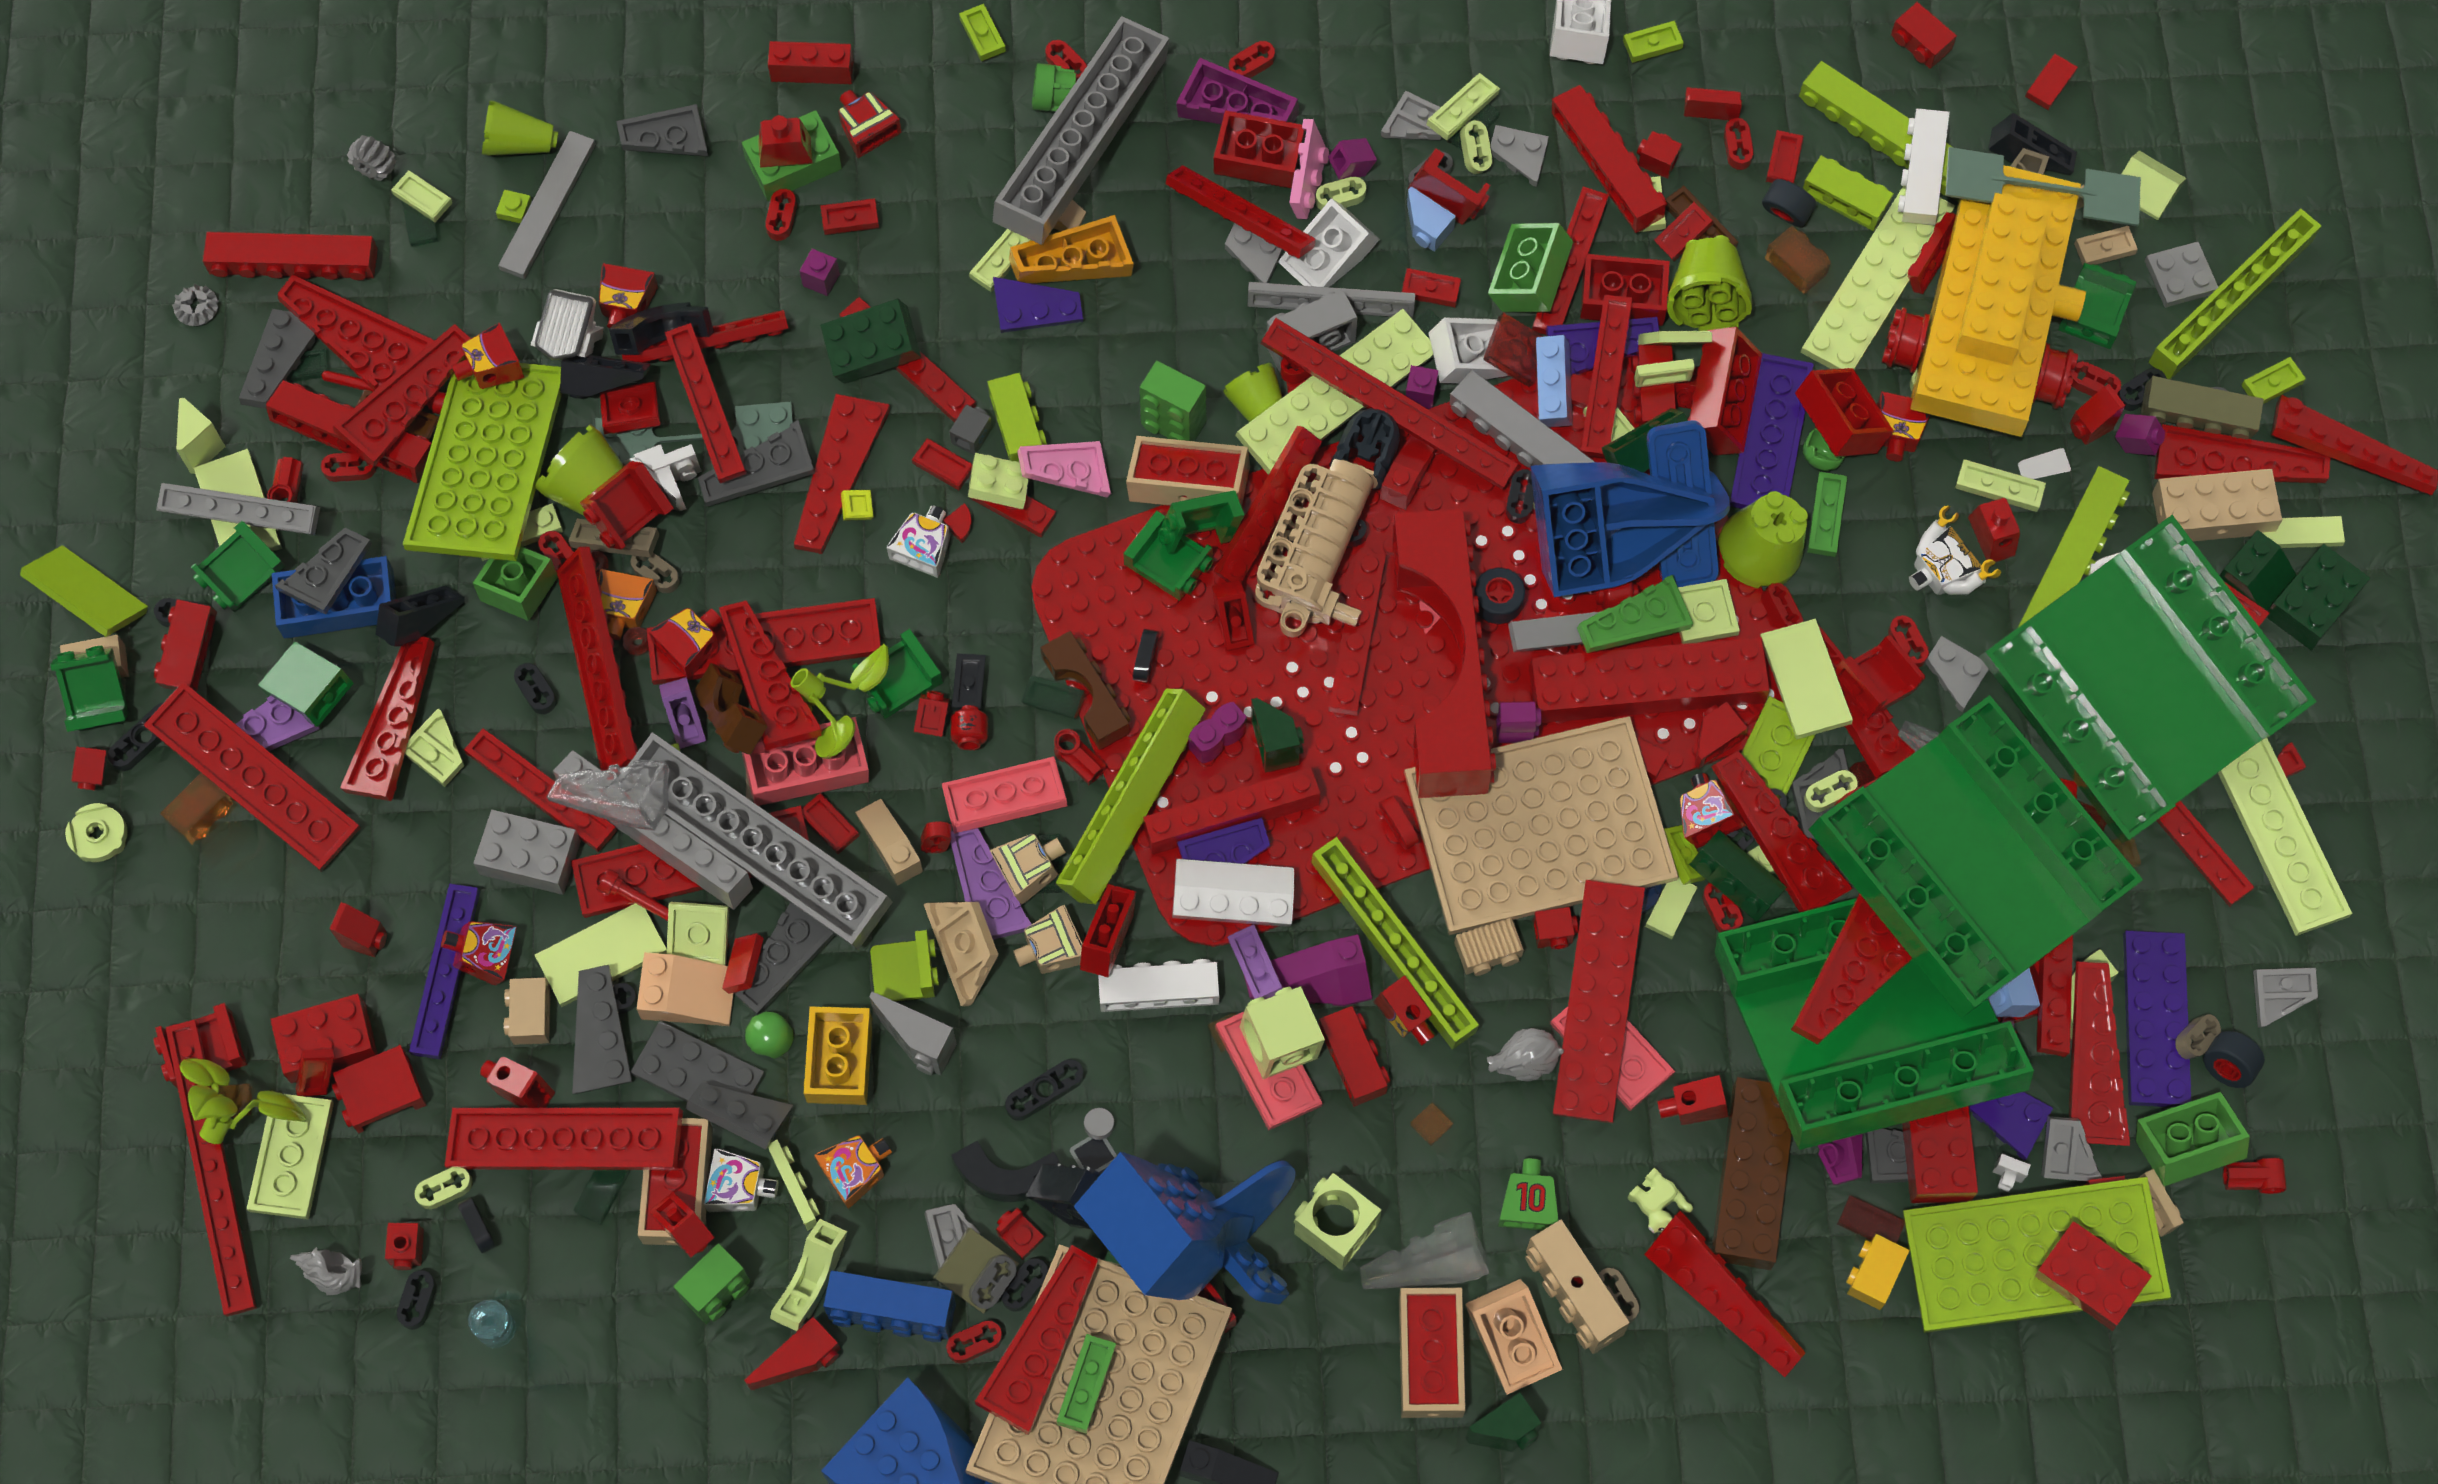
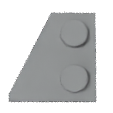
(1410, 119)
(1520, 151)
(1253, 253)
(1957, 670)
(2282, 992)
(2067, 1151)
(946, 1228)

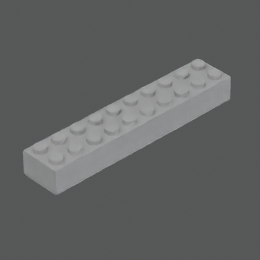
(1080, 130)
(767, 847)

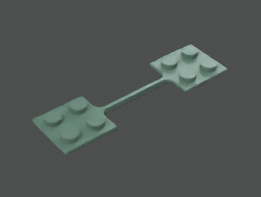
(2105, 194)
(752, 428)

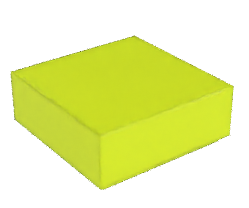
(857, 505)

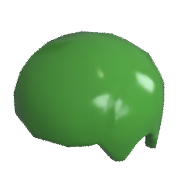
(1818, 453)
(769, 1034)

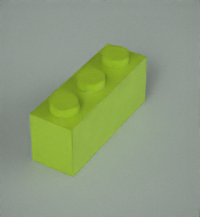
(1848, 192)
(1014, 414)

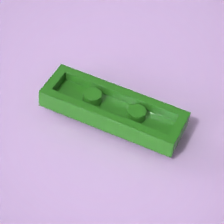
(1827, 514)
(1086, 1383)

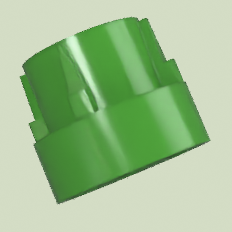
(1051, 86)

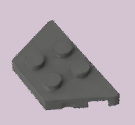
(1799, 787)

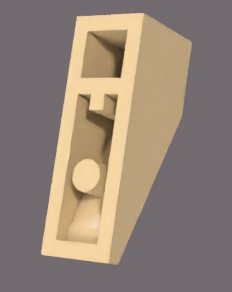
(890, 842)

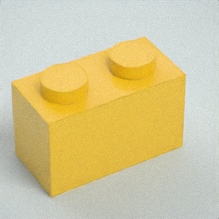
(1877, 1271)

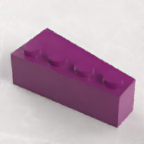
(1217, 89)

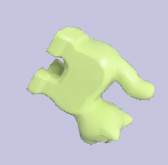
(1656, 1199)

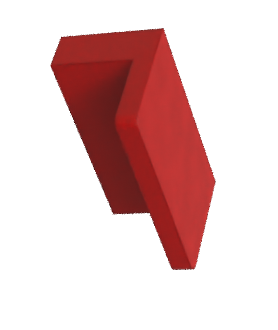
(1712, 103)

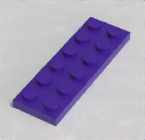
(1772, 431)
(2155, 1017)

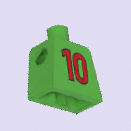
(1529, 1199)

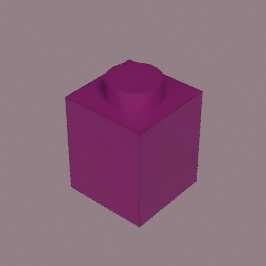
(1352, 158)
(819, 272)
(1422, 385)
(2140, 434)

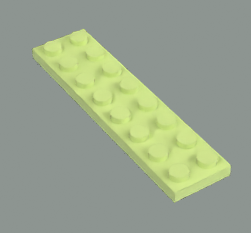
(1870, 290)
(1321, 408)
(2283, 840)

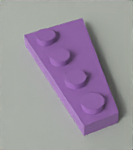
(275, 724)
(985, 884)

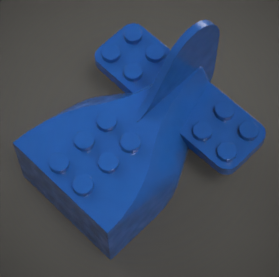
(1615, 523)
(1177, 1233)
(905, 1444)

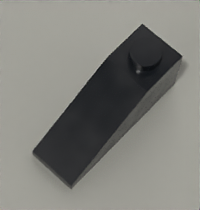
(2016, 133)
(597, 374)
(414, 615)
(1216, 1466)

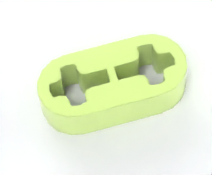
(1476, 147)
(1340, 192)
(1828, 785)
(438, 1182)

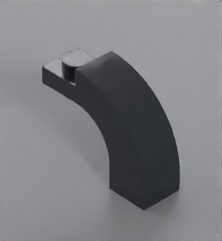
(648, 326)
(994, 1181)

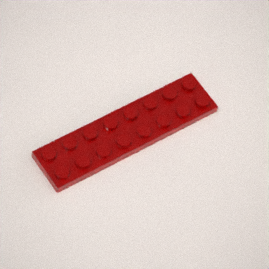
(797, 635)
(596, 660)
(252, 776)
(645, 872)
(1599, 1001)
(564, 1138)

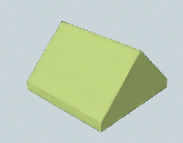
(2158, 183)
(196, 437)

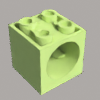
(1281, 1031)
(1338, 1248)

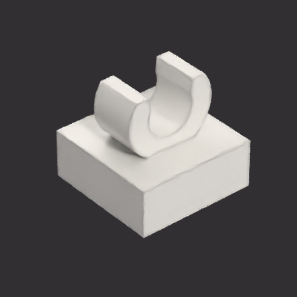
(2010, 1171)

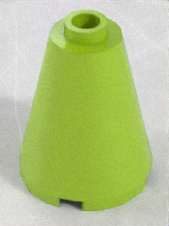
(515, 132)
(1254, 391)

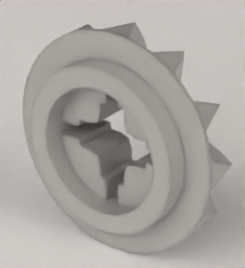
(203, 313)

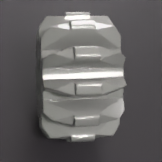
(371, 158)

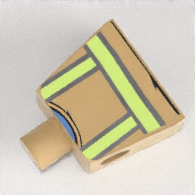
(1027, 864)
(1051, 943)

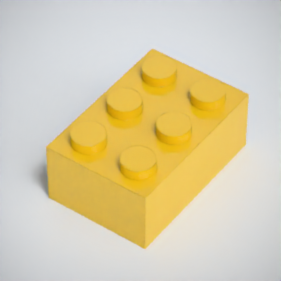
(838, 1055)

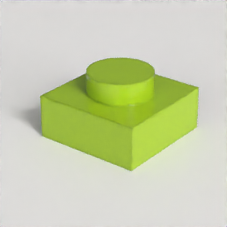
(513, 206)

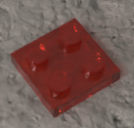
(1513, 349)

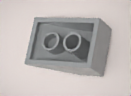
(921, 1037)

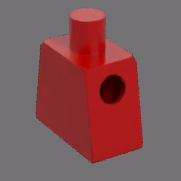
(784, 142)
(1995, 524)
(517, 1083)
(1707, 1099)

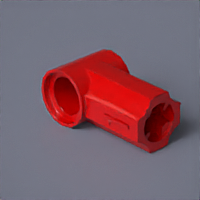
(286, 480)
(1079, 758)
(2263, 1175)

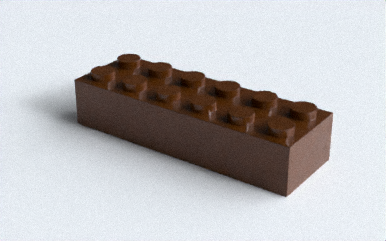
(1752, 1177)

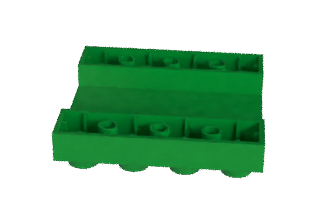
(2147, 679)
(1975, 856)
(1882, 1066)

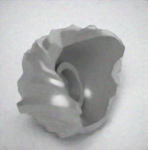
(1527, 1055)
(329, 1270)

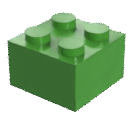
(516, 585)
(712, 1284)

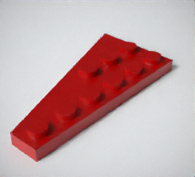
(358, 336)
(1855, 969)

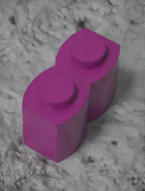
(1517, 721)
(1223, 729)

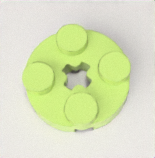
(83, 824)

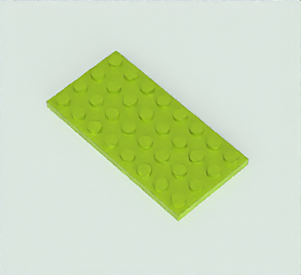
(485, 466)
(1982, 1256)

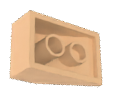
(683, 991)
(1514, 1336)

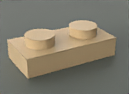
(2106, 246)
(2165, 1211)

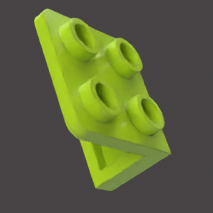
(905, 969)

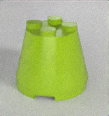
(1709, 286)
(579, 469)
(1764, 540)

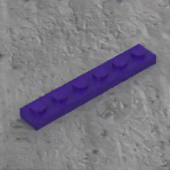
(442, 975)

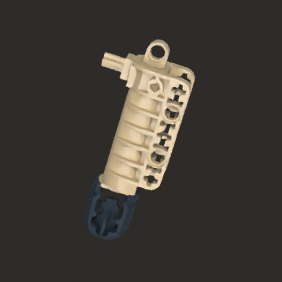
(1321, 537)

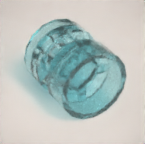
(491, 1323)

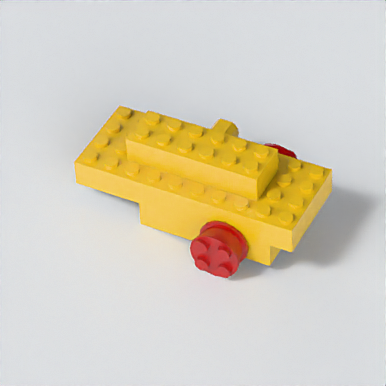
(1993, 311)

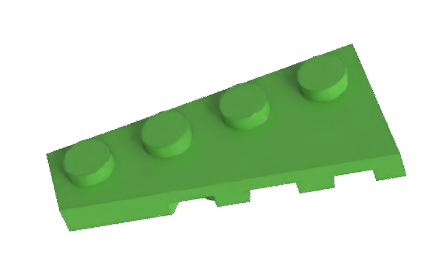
(1648, 615)

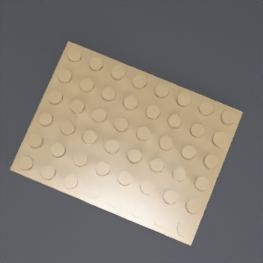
(1551, 820)
(1144, 1401)

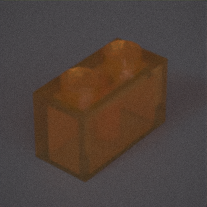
(1798, 259)
(197, 808)

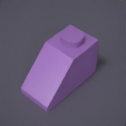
(682, 712)

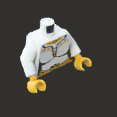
(1947, 562)

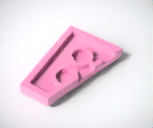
(1309, 176)
(1067, 465)

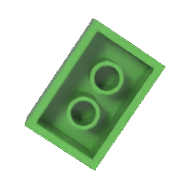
(791, 177)
(1530, 267)
(1172, 403)
(2192, 1138)

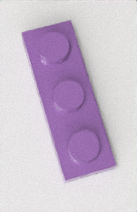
(1255, 962)

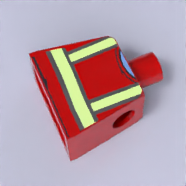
(867, 122)

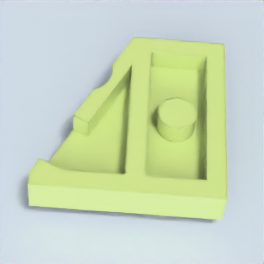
(435, 749)

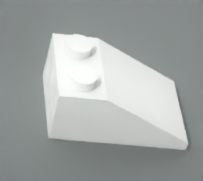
(1581, 30)
(1339, 247)
(1460, 347)

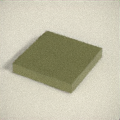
(966, 1264)

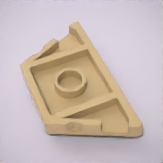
(964, 945)

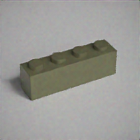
(2202, 407)

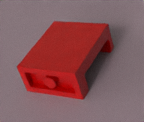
(1447, 190)
(625, 504)
(1879, 677)
(218, 1038)
(377, 1088)

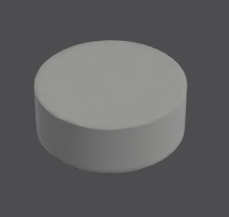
(1099, 1123)

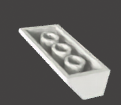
(1233, 892)

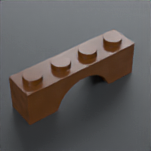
(1067, 661)
(736, 724)

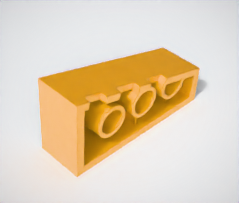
(1074, 254)

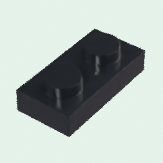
(968, 681)

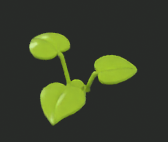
(811, 688)
(218, 1109)

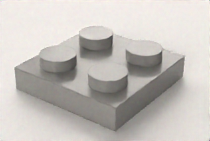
(2181, 274)

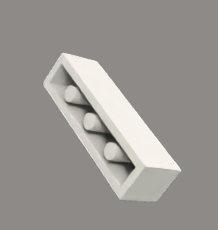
(1925, 166)
(1159, 986)

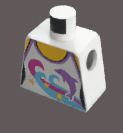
(921, 542)
(736, 1183)

